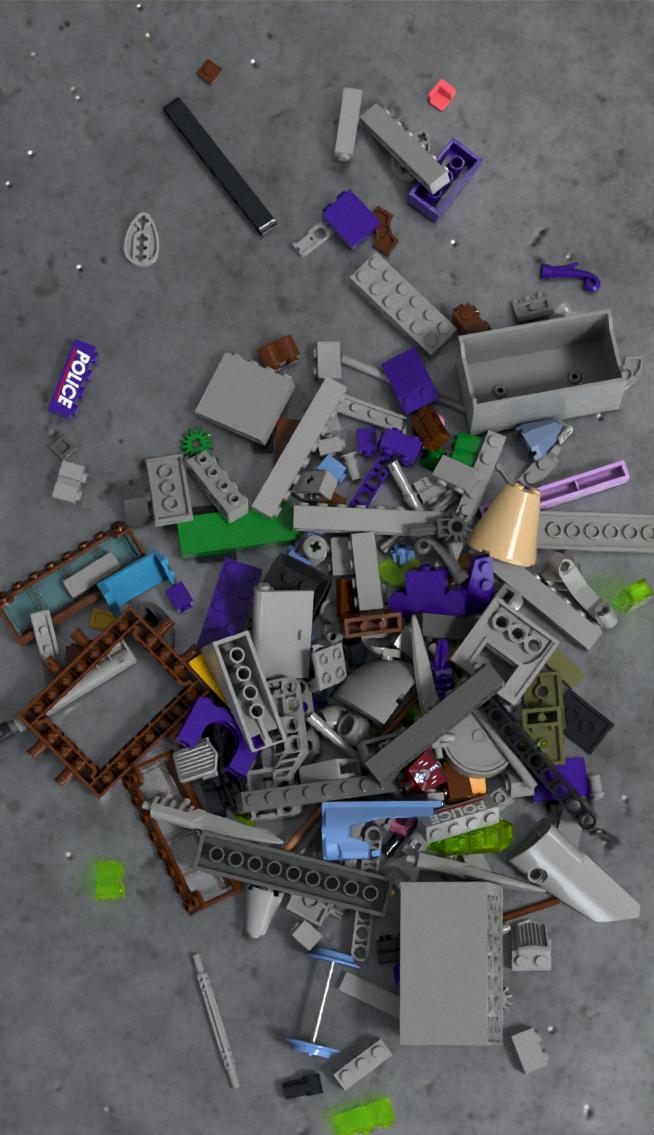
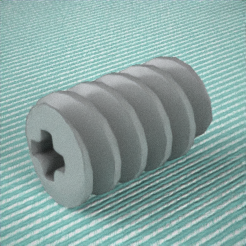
(310, 544)

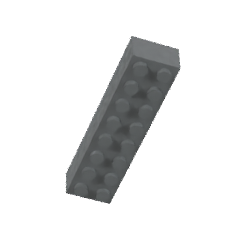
(435, 723)

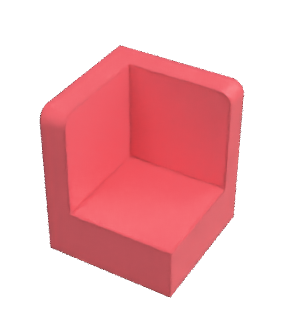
(441, 95)

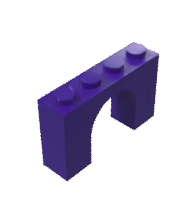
(205, 713)

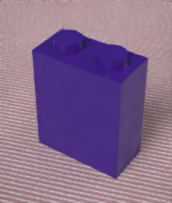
(350, 219)

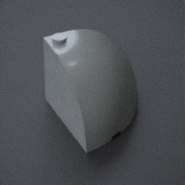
(376, 689)

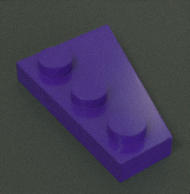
(480, 583)

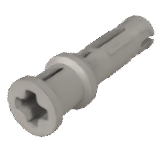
(409, 495)

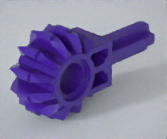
(441, 668)

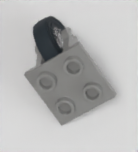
(327, 671)

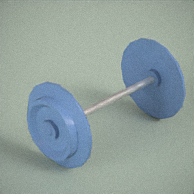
(333, 957)

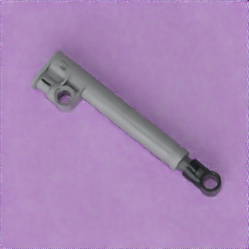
(111, 665)

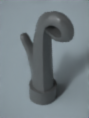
(447, 558)

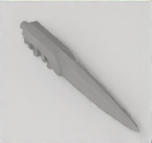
(425, 683)
(200, 819)
(461, 871)

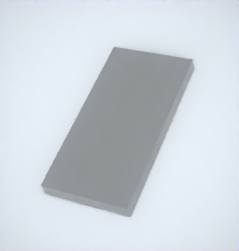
(169, 490)

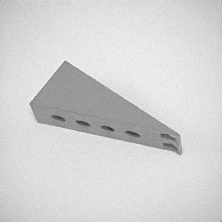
(238, 656)

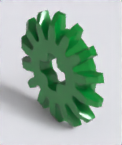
(193, 437)

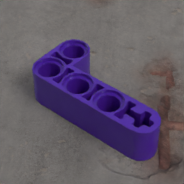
(368, 489)

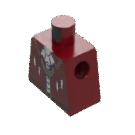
(423, 773)

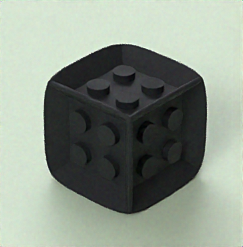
(293, 574)

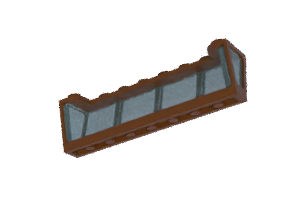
(46, 587)

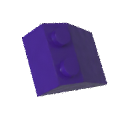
(410, 380)
(573, 771)

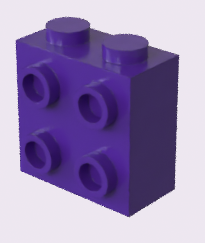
(399, 446)

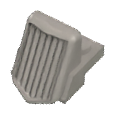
(196, 763)
(530, 946)

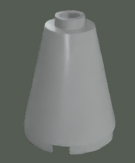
(260, 908)

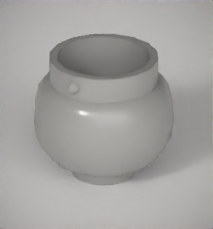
(354, 729)

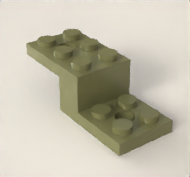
(545, 716)

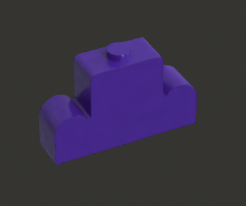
(429, 593)

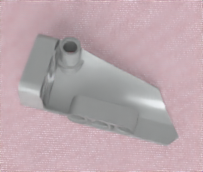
(571, 875)

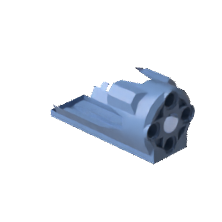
(341, 816)

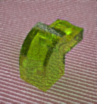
(392, 575)

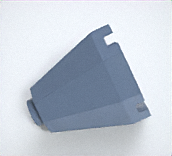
(538, 437)

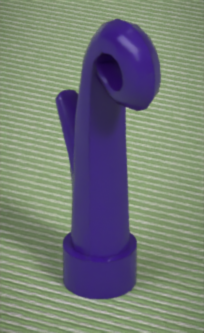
(567, 271)

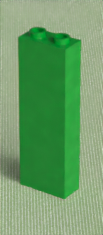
(214, 535)

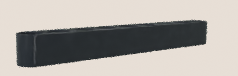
(220, 166)
(539, 769)

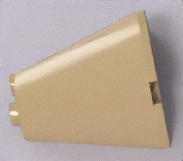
(510, 526)

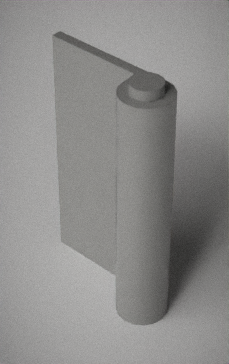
(282, 631)

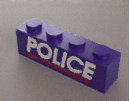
(73, 379)

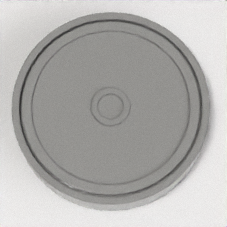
(474, 750)

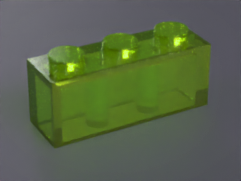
(634, 596)
(365, 1118)

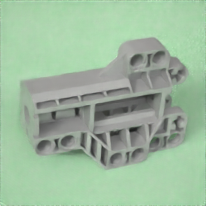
(285, 756)

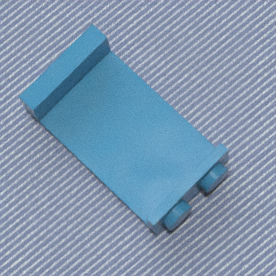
(135, 580)

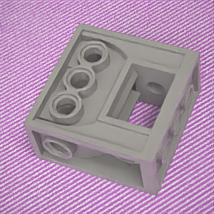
(507, 648)

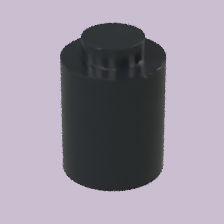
(354, 650)

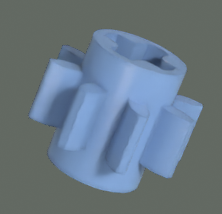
(402, 553)

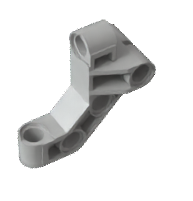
(566, 575)

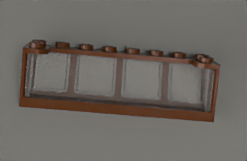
(175, 843)

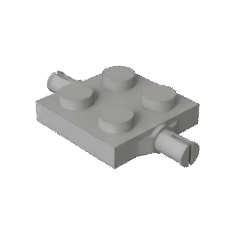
(312, 910)

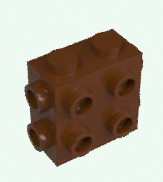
(467, 320)

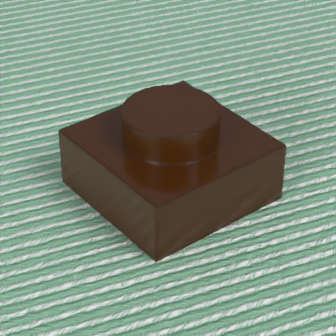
(209, 72)

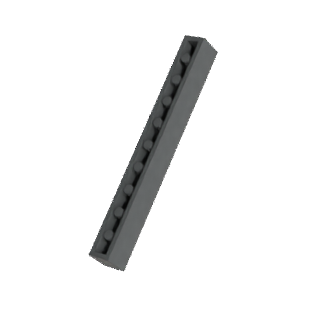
(316, 793)

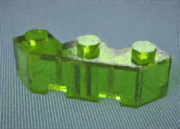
(482, 840)

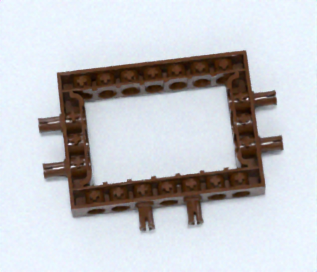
(65, 678)

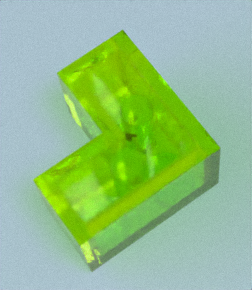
(109, 881)

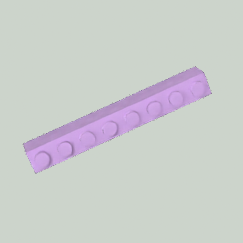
(579, 485)

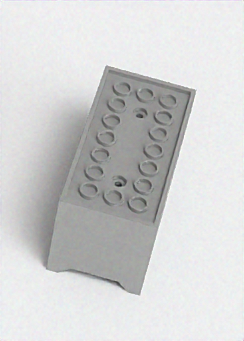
(536, 371)
(451, 963)

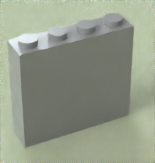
(245, 398)

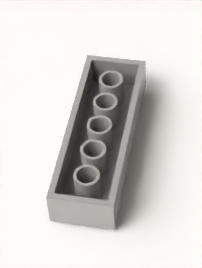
(403, 305)

